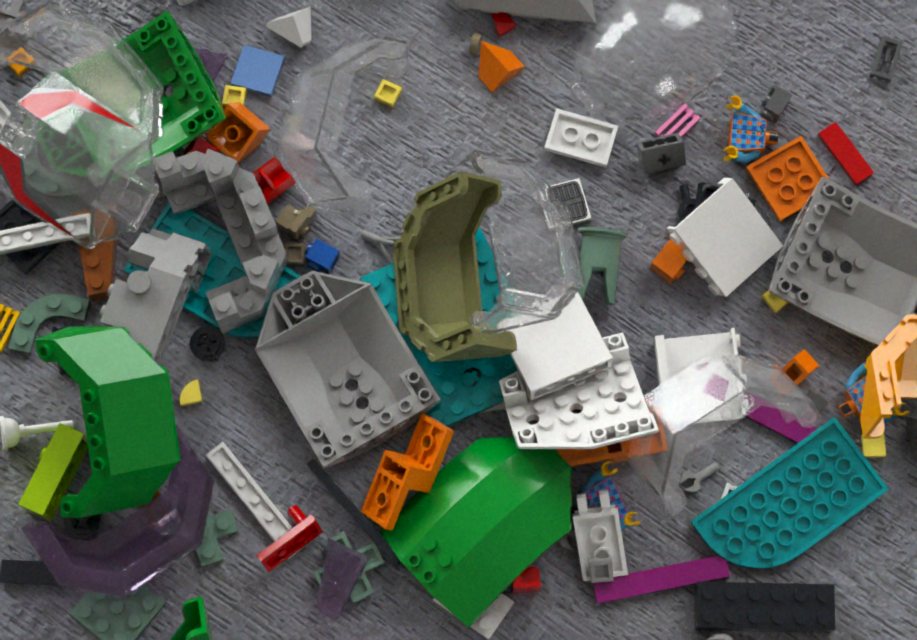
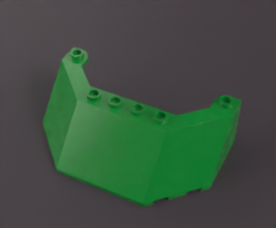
(124, 414)

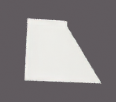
(294, 26)

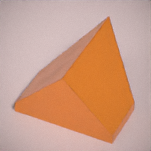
(497, 66)

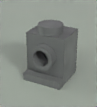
(775, 103)

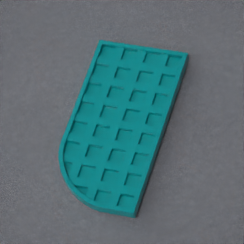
(222, 267)

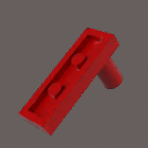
(304, 532)

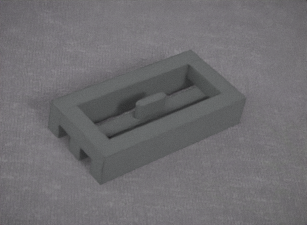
(881, 75)

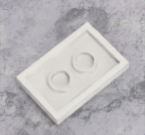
(581, 137)
(491, 618)

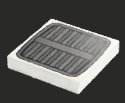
(573, 195)

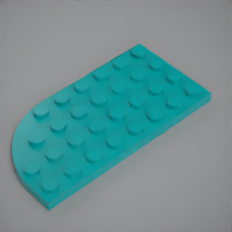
(792, 501)

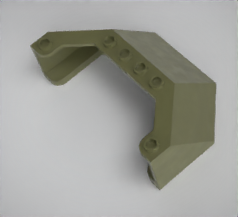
(440, 270)

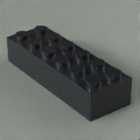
(764, 607)

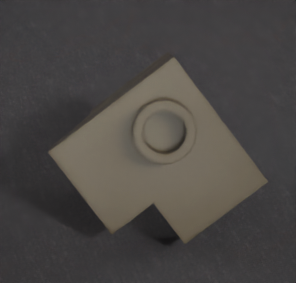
(296, 221)

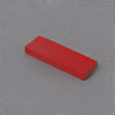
(845, 153)

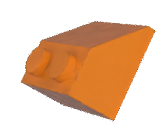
(238, 133)

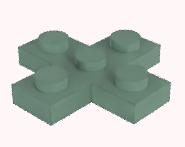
(216, 527)
(363, 588)

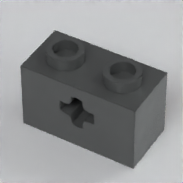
(669, 146)

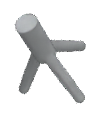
(378, 240)

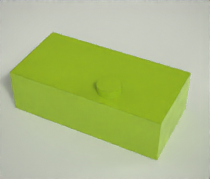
(54, 472)

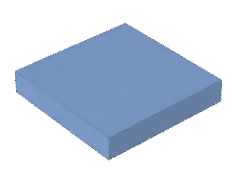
(257, 70)

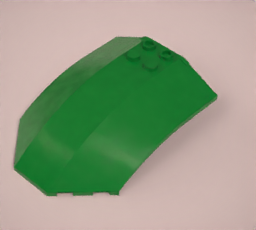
(483, 522)

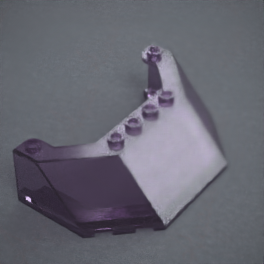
(138, 545)

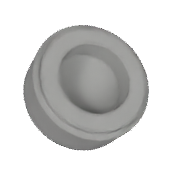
(139, 282)

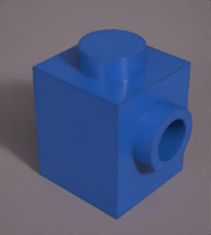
(321, 256)

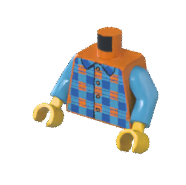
(746, 133)
(855, 393)

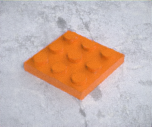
(787, 177)

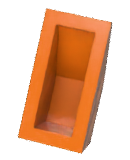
(669, 262)
(800, 367)

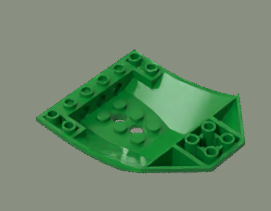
(175, 63)

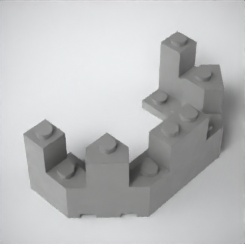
(213, 176)
(174, 269)

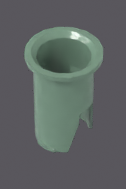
(601, 253)

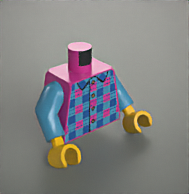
(601, 481)

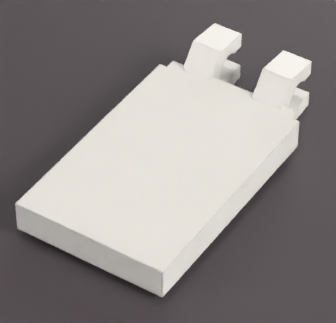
(599, 534)

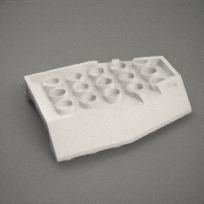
(601, 418)

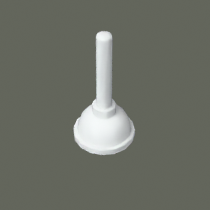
(12, 432)

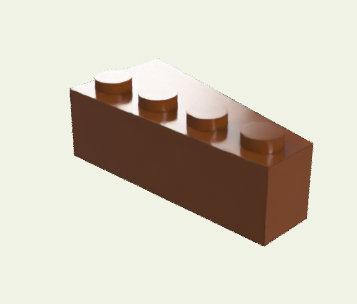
(99, 268)

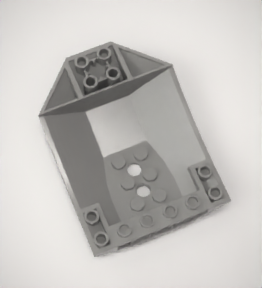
(879, 252)
(334, 332)

